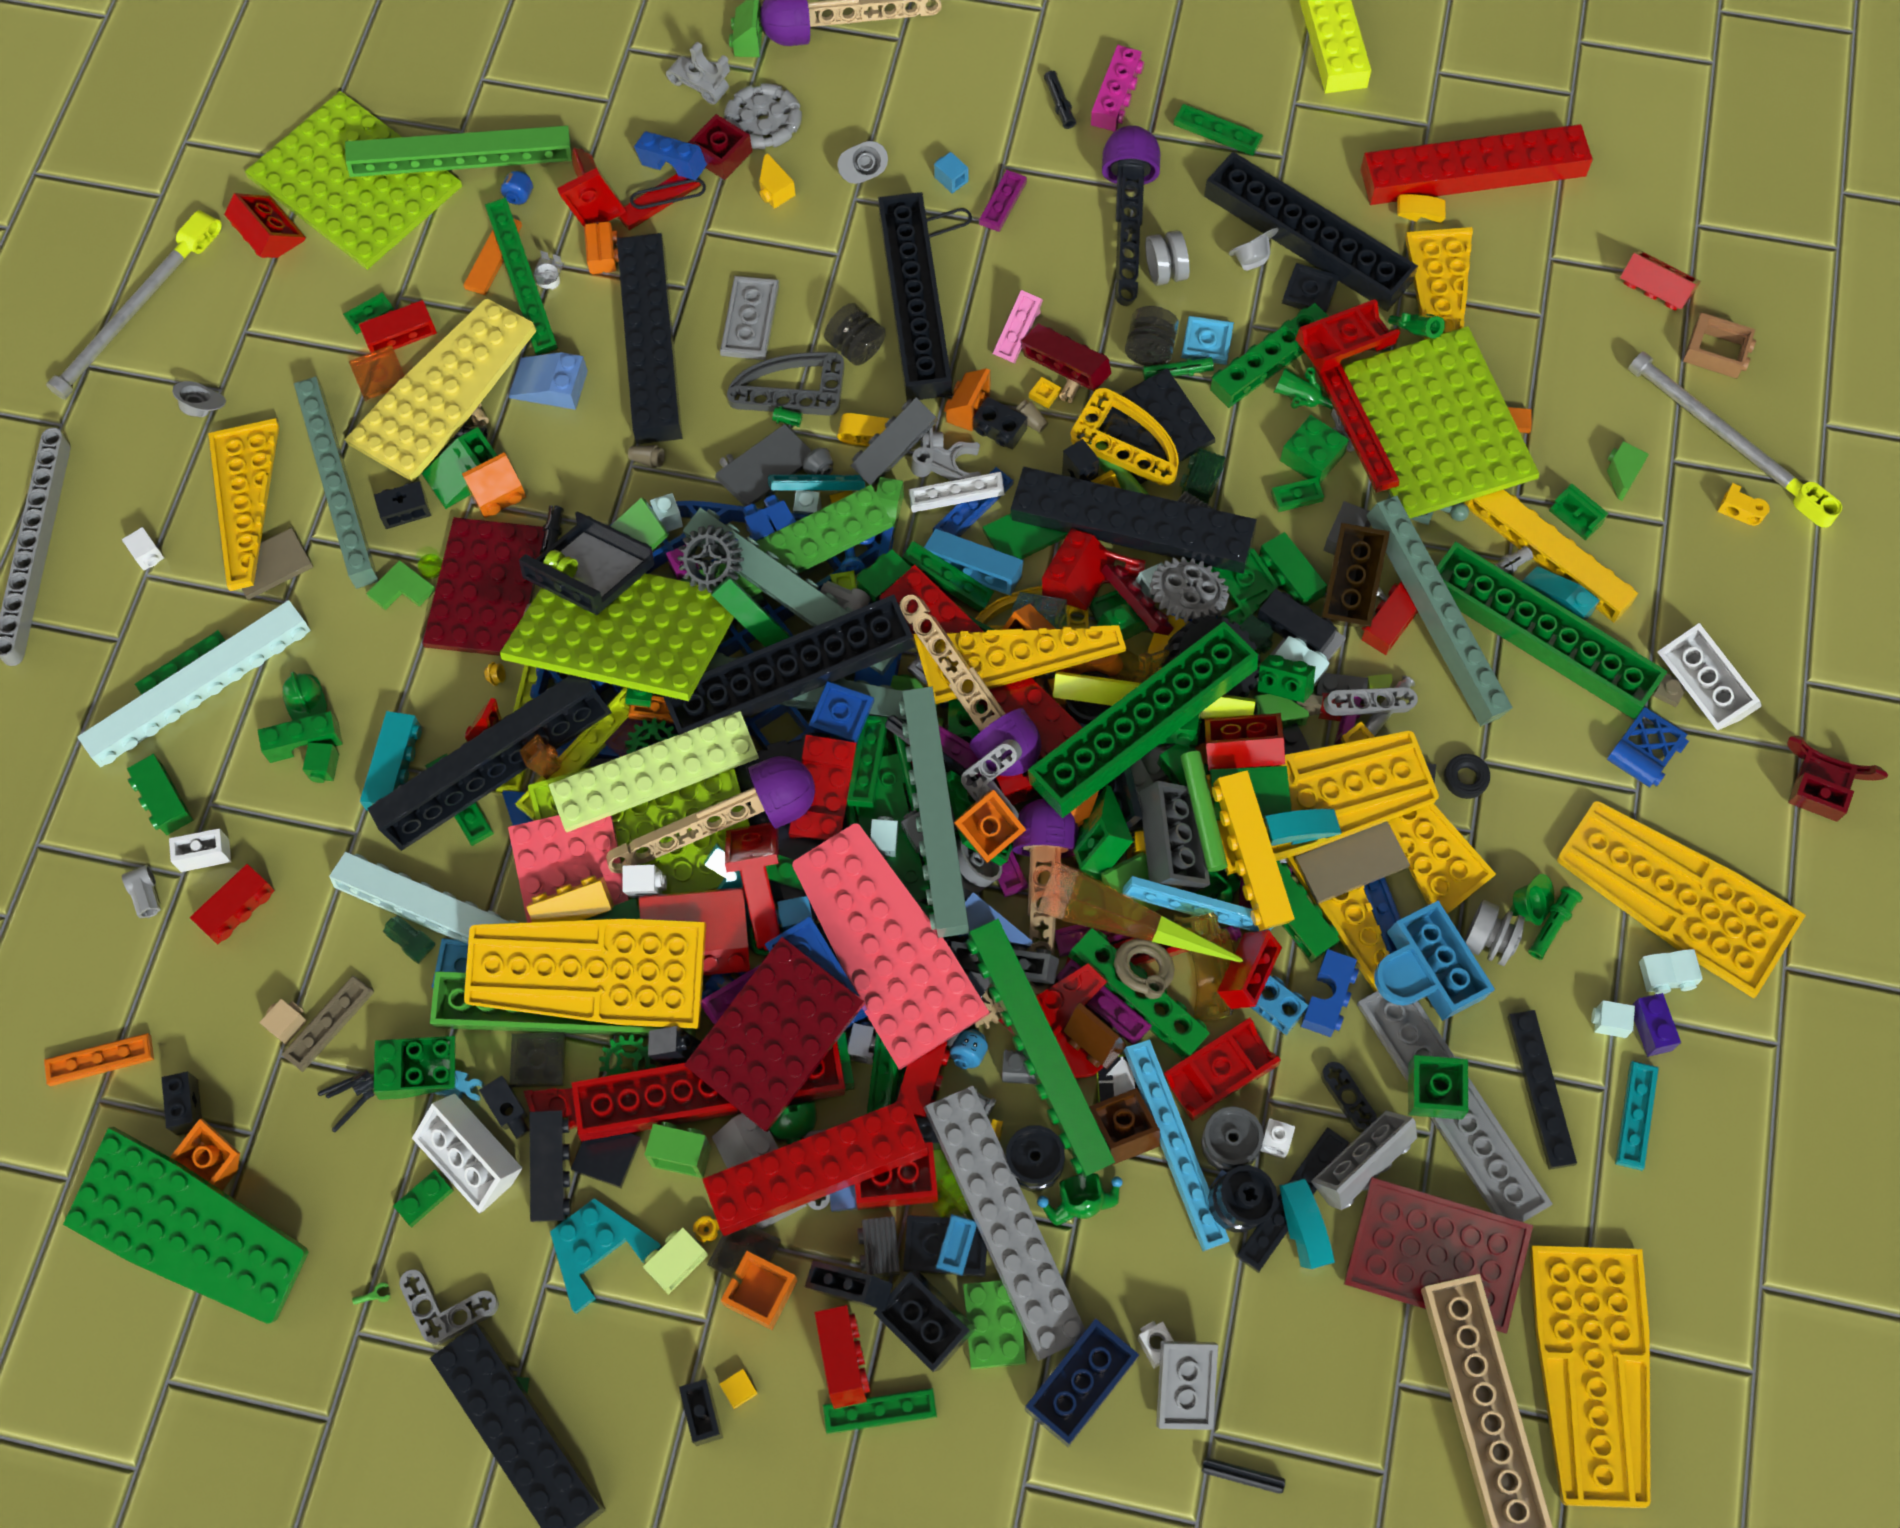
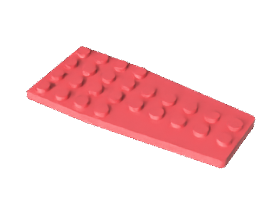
(887, 947)

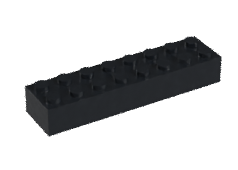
(516, 1432)

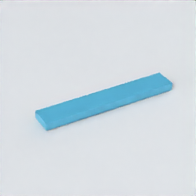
(1189, 902)

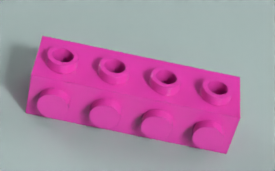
(1116, 88)

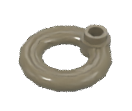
(1136, 983)

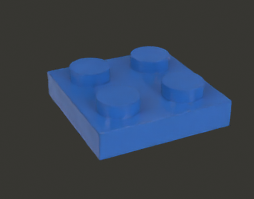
(841, 712)

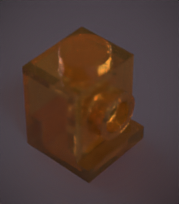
(541, 757)

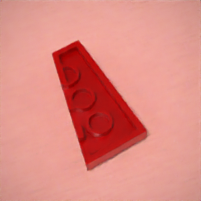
(1063, 997)

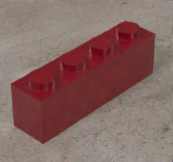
(1066, 357)

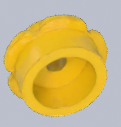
(495, 673)
(700, 1224)

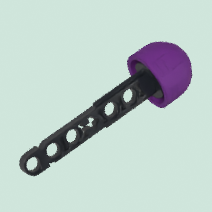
(1130, 161)

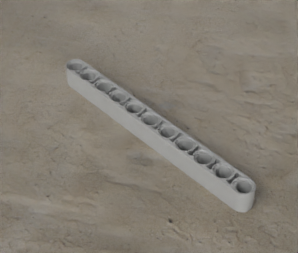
(32, 545)

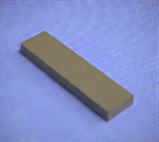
(327, 1023)

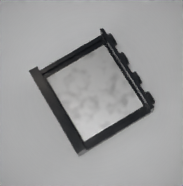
(606, 564)

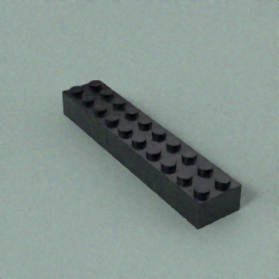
(1310, 231)
(915, 297)
(649, 339)
(1134, 519)
(796, 665)
(486, 761)

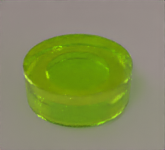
(430, 566)

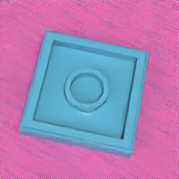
(1207, 339)

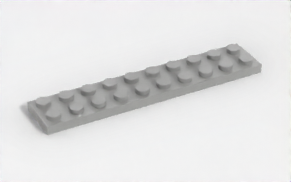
(1477, 1138)
(1005, 1223)

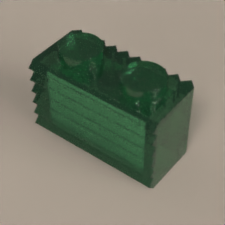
(1203, 474)

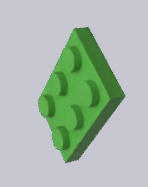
(999, 1331)

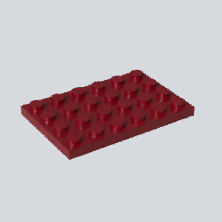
(481, 586)
(774, 1034)
(1425, 1240)

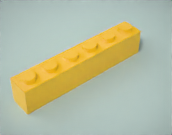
(1253, 851)

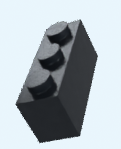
(1296, 621)
(848, 1285)

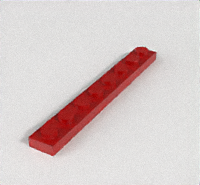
(1359, 429)

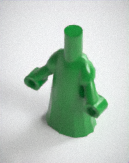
(1422, 325)
(1301, 391)

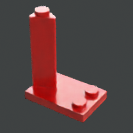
(590, 194)
(750, 852)

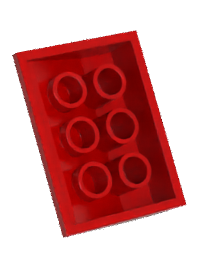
(724, 918)

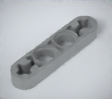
(1370, 700)

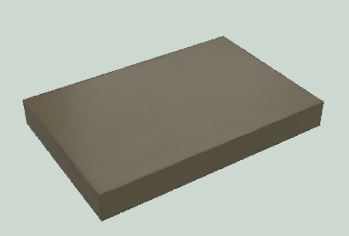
(278, 561)

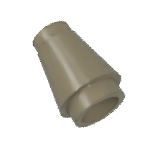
(1035, 418)
(647, 455)

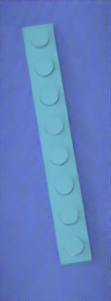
(1175, 1144)

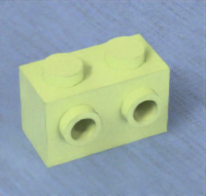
(674, 1260)

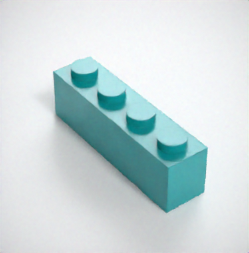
(391, 756)

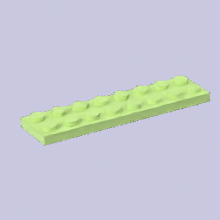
(653, 771)

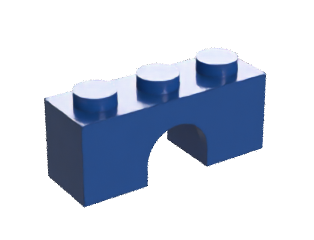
(683, 156)
(1324, 1014)

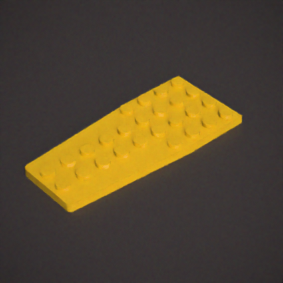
(1358, 779)
(1683, 896)
(590, 970)
(1595, 1371)

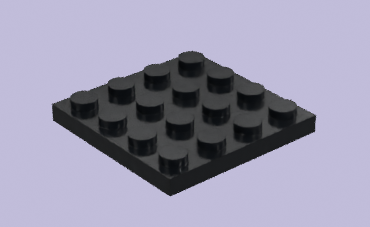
(1170, 408)

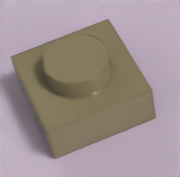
(1670, 690)
(1312, 704)

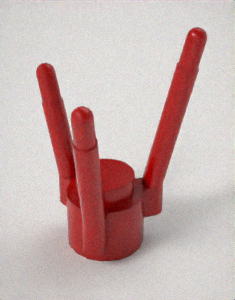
(1132, 565)

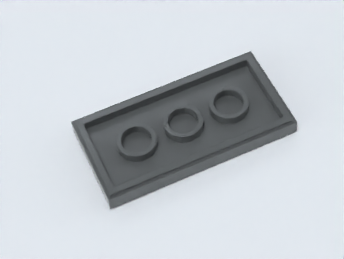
(775, 455)

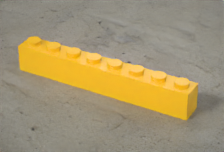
(1553, 550)

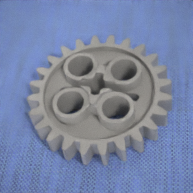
(1188, 589)

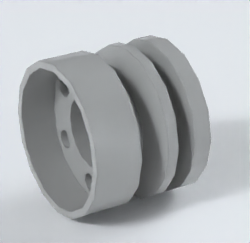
(1494, 933)

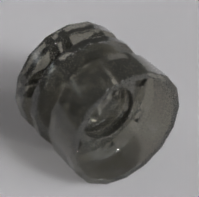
(854, 334)
(1151, 336)

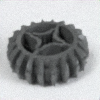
(710, 549)

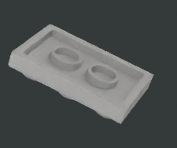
(1187, 1385)

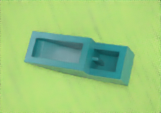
(1301, 826)
(1306, 1225)

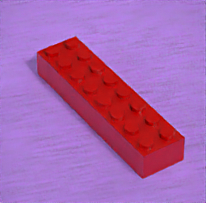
(815, 1167)

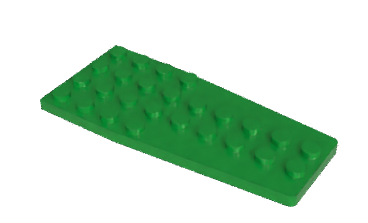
(184, 1228)

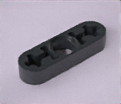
(1332, 1083)

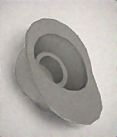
(862, 162)
(1254, 252)
(197, 399)

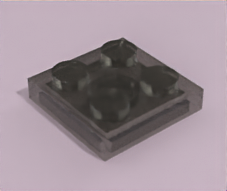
(537, 1059)

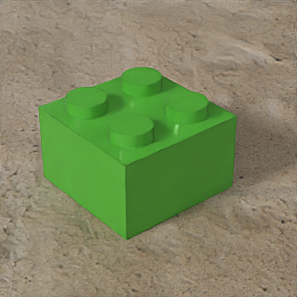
(678, 1149)

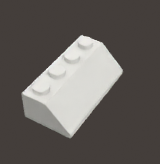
(1709, 678)
(466, 1152)

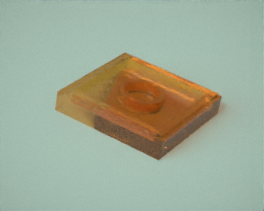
(377, 372)

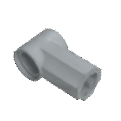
(847, 598)
(140, 886)

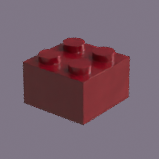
(722, 146)

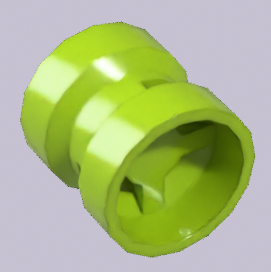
(561, 563)

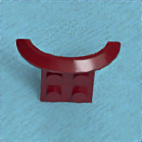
(1826, 782)

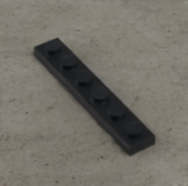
(1542, 1090)

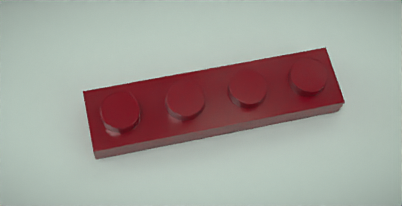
(1140, 603)

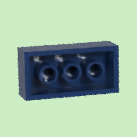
(1081, 1382)

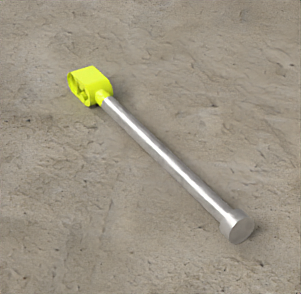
(192, 236)
(1809, 497)

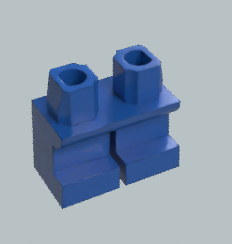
(769, 519)

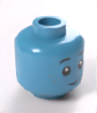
(969, 1049)

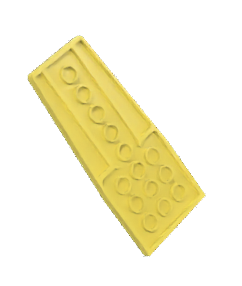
(441, 390)

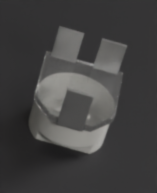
(548, 271)

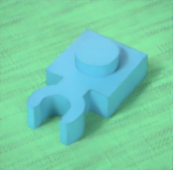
(462, 1086)

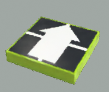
(1115, 1079)

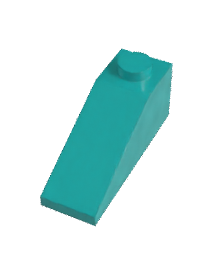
(1563, 592)

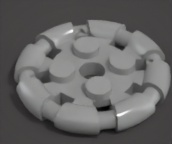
(765, 104)

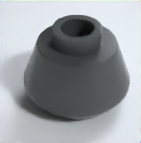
(818, 462)

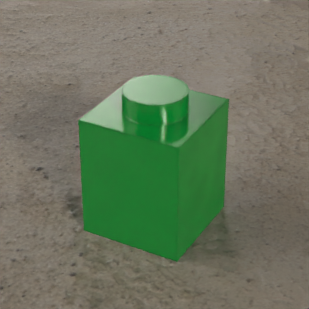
(320, 762)

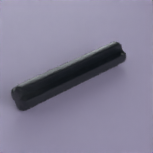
(1243, 1475)

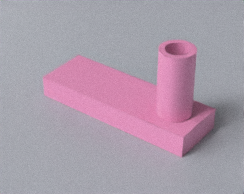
(1018, 326)

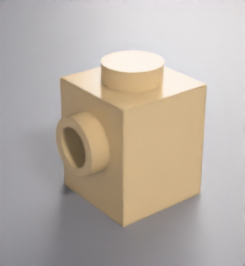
(283, 1020)

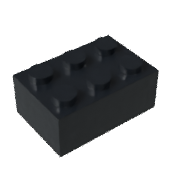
(925, 1321)

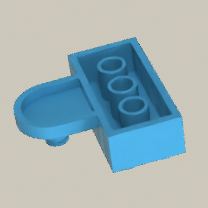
(1431, 963)

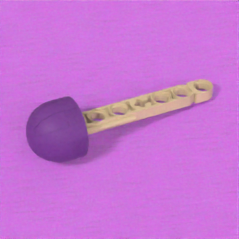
(790, 20)
(996, 728)
(780, 789)
(1044, 841)

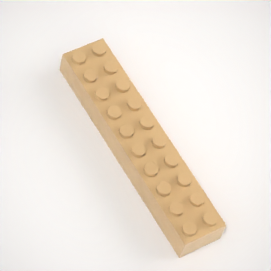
(1485, 1405)

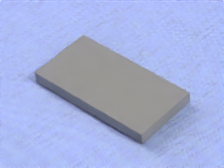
(749, 318)

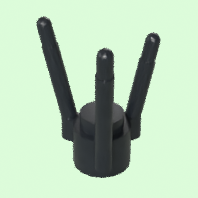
(361, 1083)

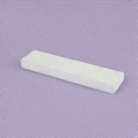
(956, 492)

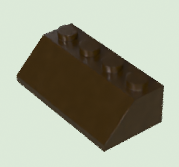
(1355, 575)

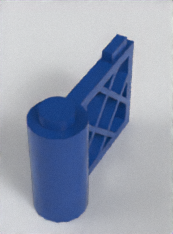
(1639, 759)

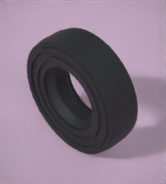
(1463, 790)

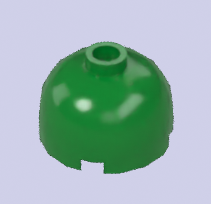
(795, 1122)

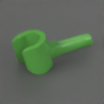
(373, 1295)

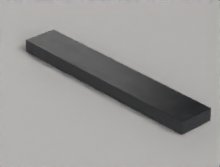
(1271, 1232)

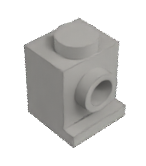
(862, 1043)

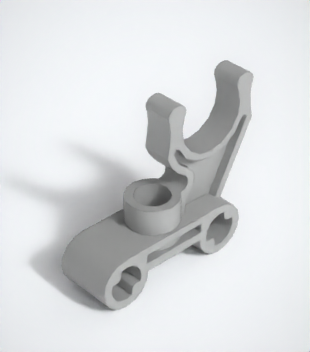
(701, 74)
(935, 458)

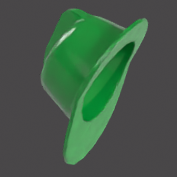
(303, 696)
(1534, 899)

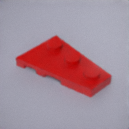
(552, 1100)

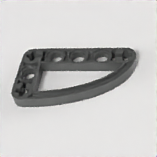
(825, 359)

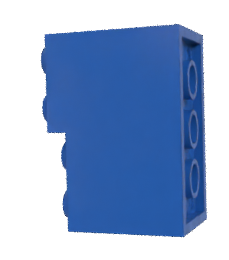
(811, 942)

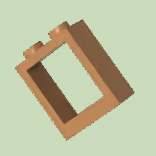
(1724, 330)

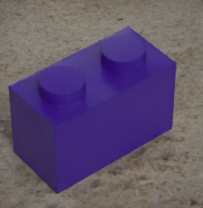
(1655, 1025)

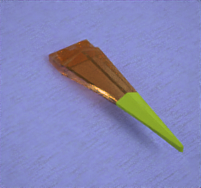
(1090, 903)

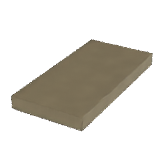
(1351, 862)

